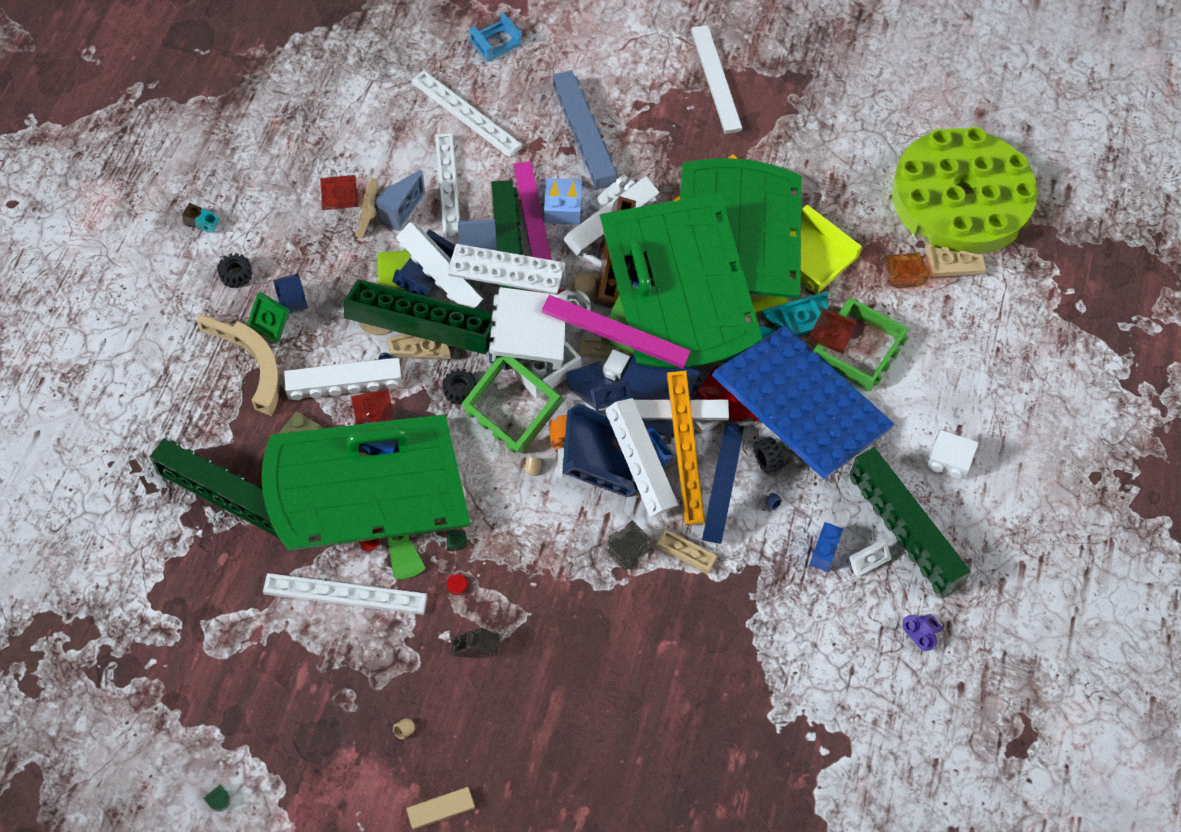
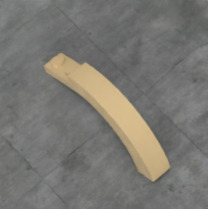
(244, 336)

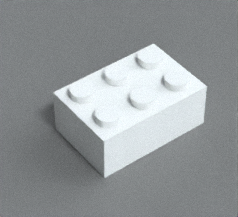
(545, 370)

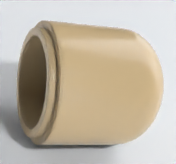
(533, 466)
(406, 726)

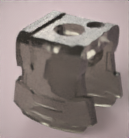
(629, 545)

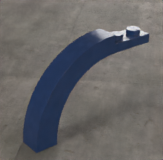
(723, 483)

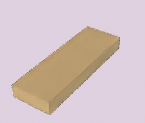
(686, 551)
(440, 808)

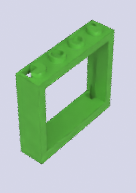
(882, 323)
(538, 423)

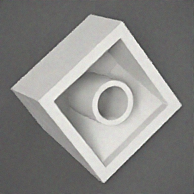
(952, 455)

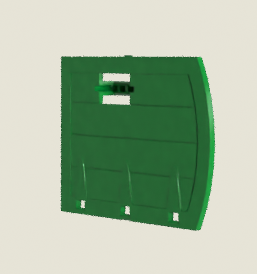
(759, 215)
(695, 292)
(324, 489)

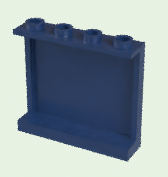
(652, 384)
(594, 452)

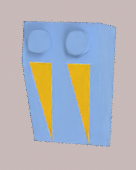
(563, 201)

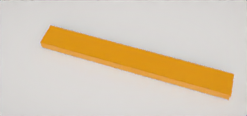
(685, 448)

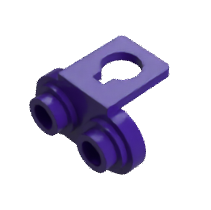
(922, 631)

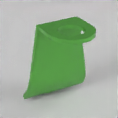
(404, 558)

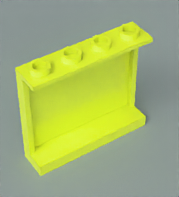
(824, 250)

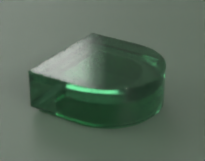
(456, 540)
(218, 799)

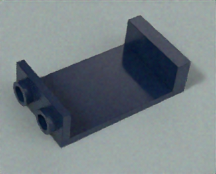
(412, 276)
(595, 389)

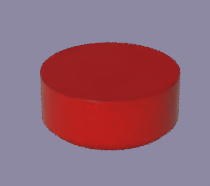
(457, 584)

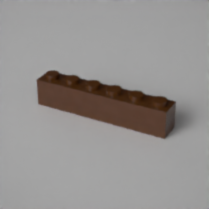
(606, 289)

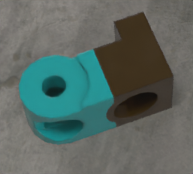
(200, 218)

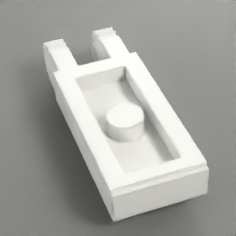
(611, 193)

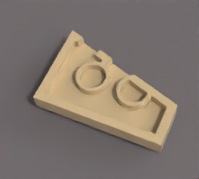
(368, 205)
(951, 263)
(413, 347)

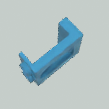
(478, 38)

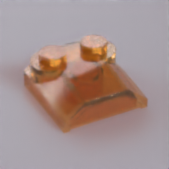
(906, 270)

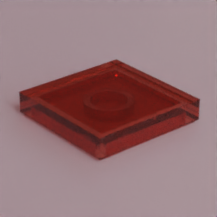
(339, 192)
(833, 331)
(372, 407)

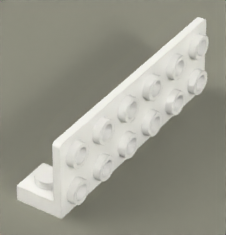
(506, 269)

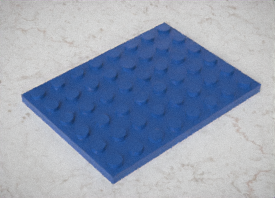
(803, 401)

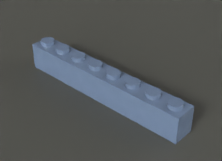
(584, 129)

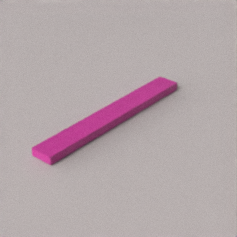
(532, 210)
(615, 331)

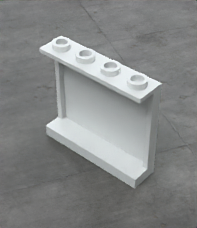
(524, 330)

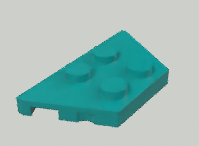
(798, 315)

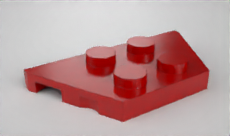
(714, 390)

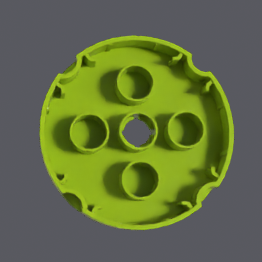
(934, 204)

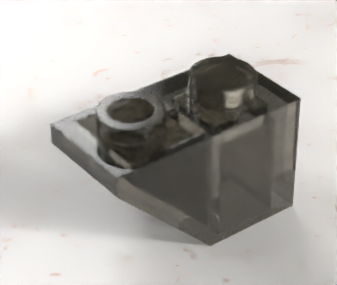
(475, 644)

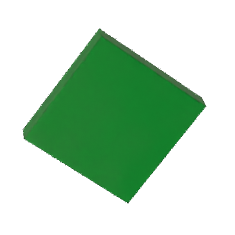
(268, 317)

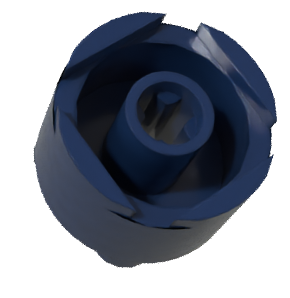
(290, 292)

